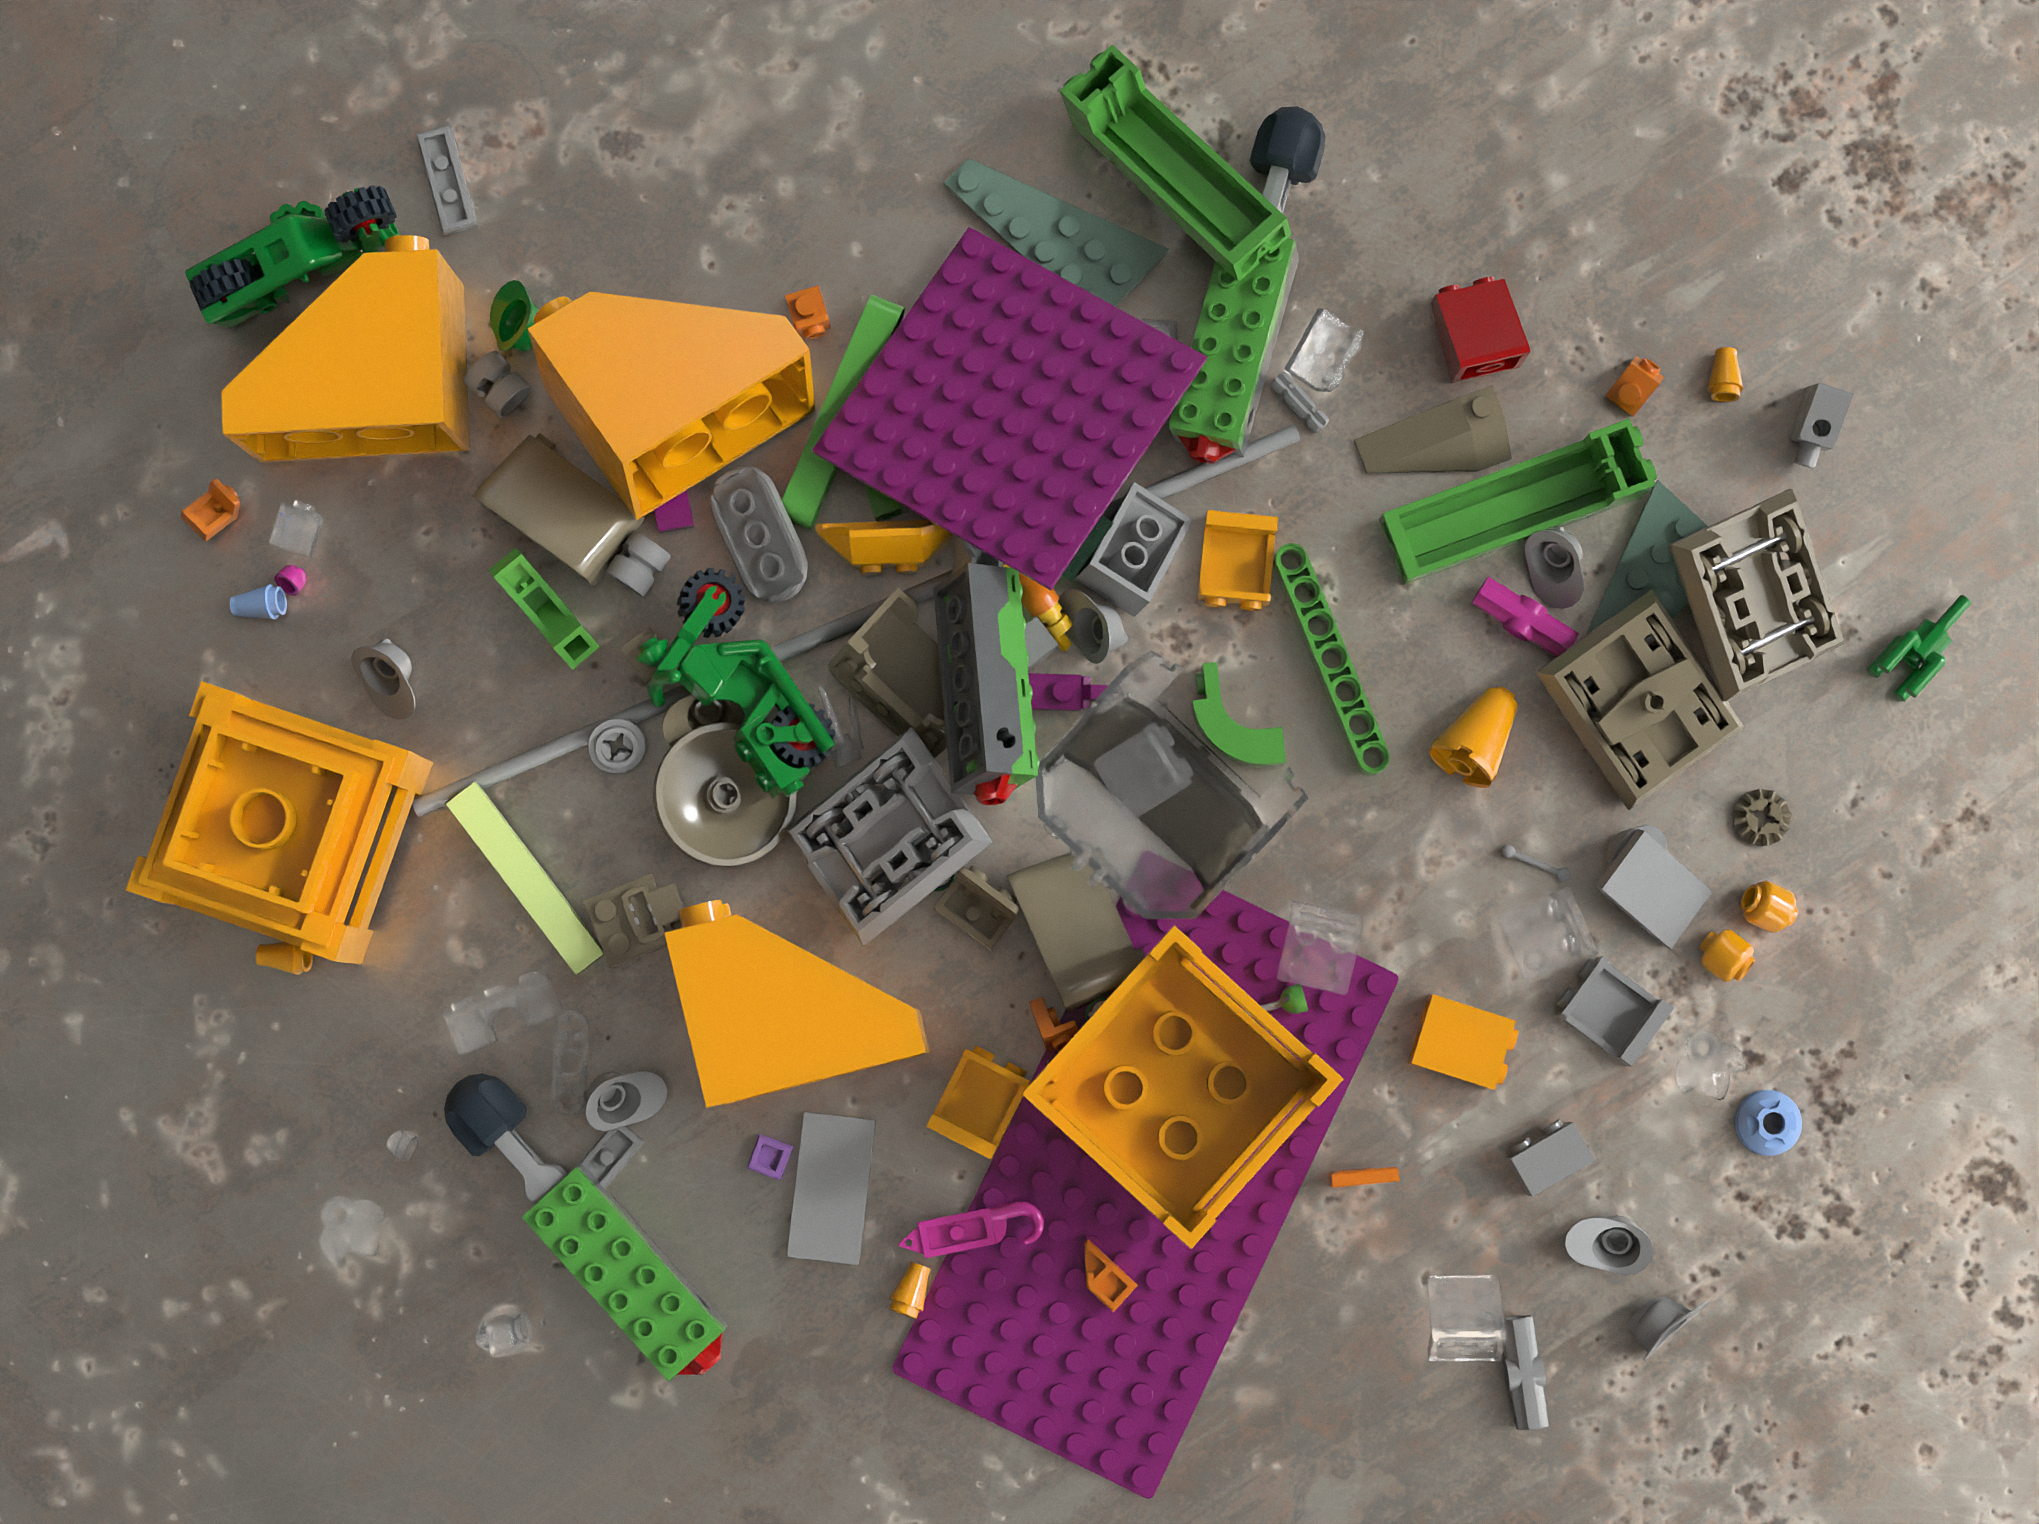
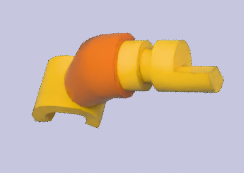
(1044, 604)

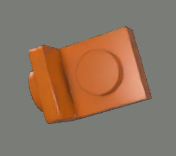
(808, 312)
(1052, 1033)

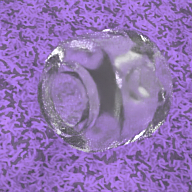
(504, 1332)

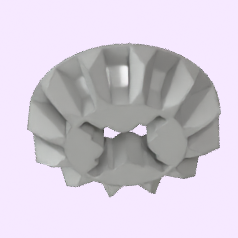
(622, 759)

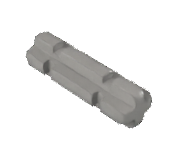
(1299, 402)

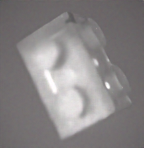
(1324, 351)

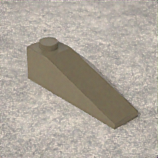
(1449, 437)

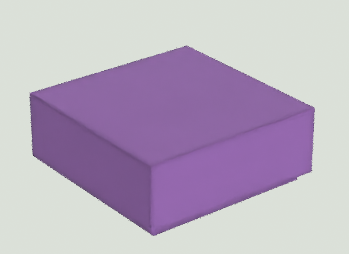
(770, 1157)

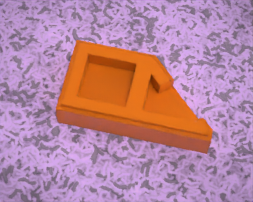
(1363, 1176)
(1105, 1278)

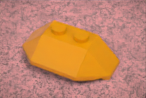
(885, 544)

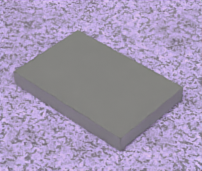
(1654, 888)

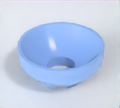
(1750, 1118)

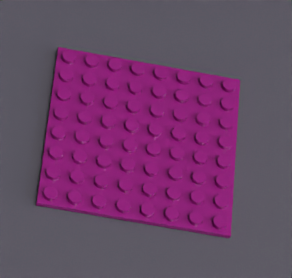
(1009, 407)

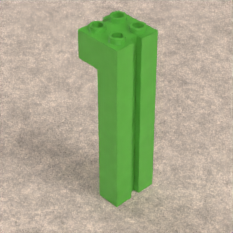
(1172, 164)
(1518, 501)

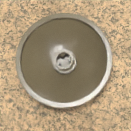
(713, 803)

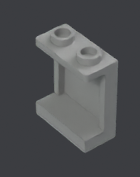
(1612, 1011)

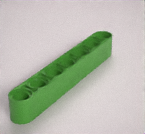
(813, 474)
(1330, 641)

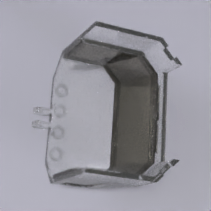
(1182, 849)

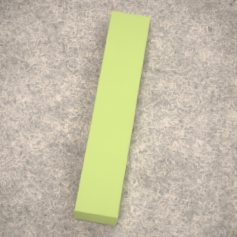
(525, 877)

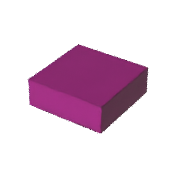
(675, 514)

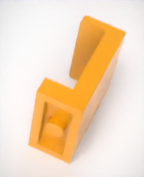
(1237, 559)
(1463, 1042)
(979, 1101)

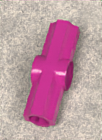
(1524, 617)

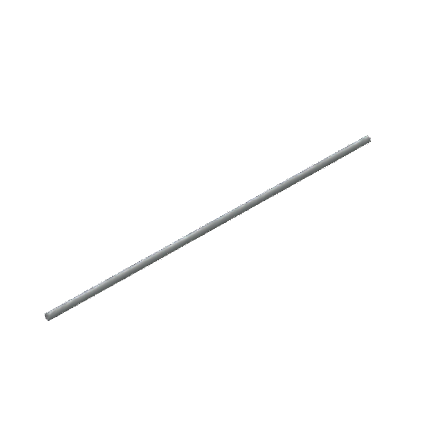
(817, 636)

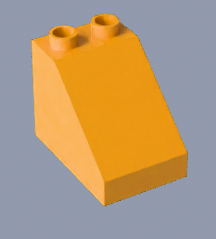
(362, 367)
(669, 386)
(775, 1013)

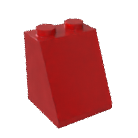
(1479, 329)

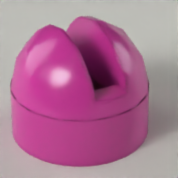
(291, 579)

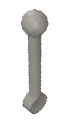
(1562, 874)

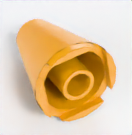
(1477, 738)

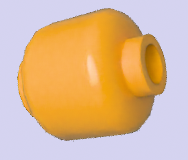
(1769, 906)
(1727, 955)

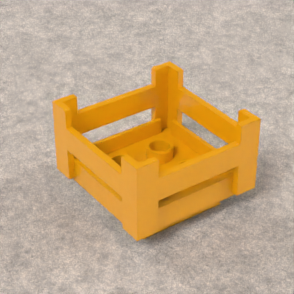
(279, 824)
(1181, 1086)

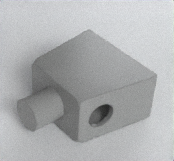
(1826, 409)

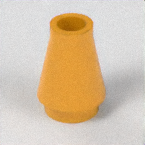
(1725, 376)
(284, 957)
(910, 1292)

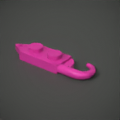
(970, 1229)

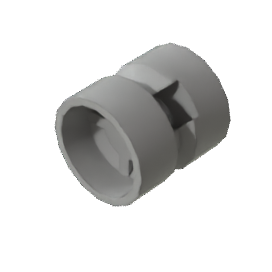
(494, 380)
(638, 563)

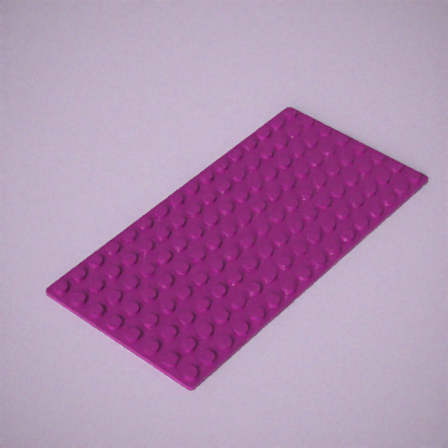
(1013, 1321)

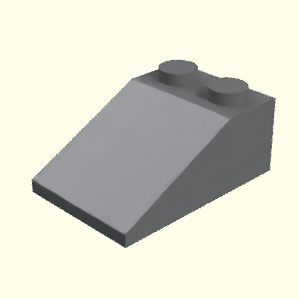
(1135, 550)

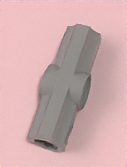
(1524, 1373)

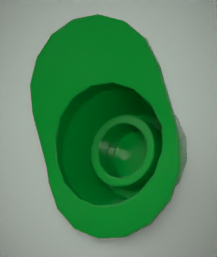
(511, 316)

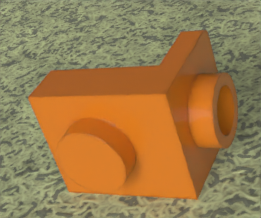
(1635, 385)
(212, 510)

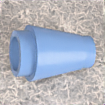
(263, 602)

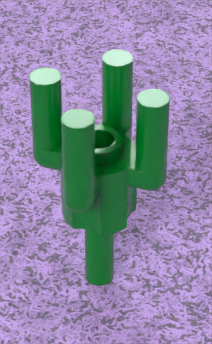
(1920, 650)

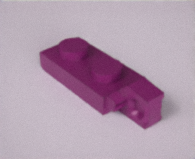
(1062, 692)

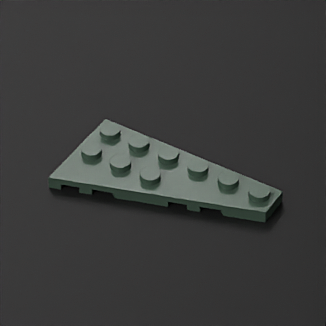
(1057, 234)
(1648, 558)

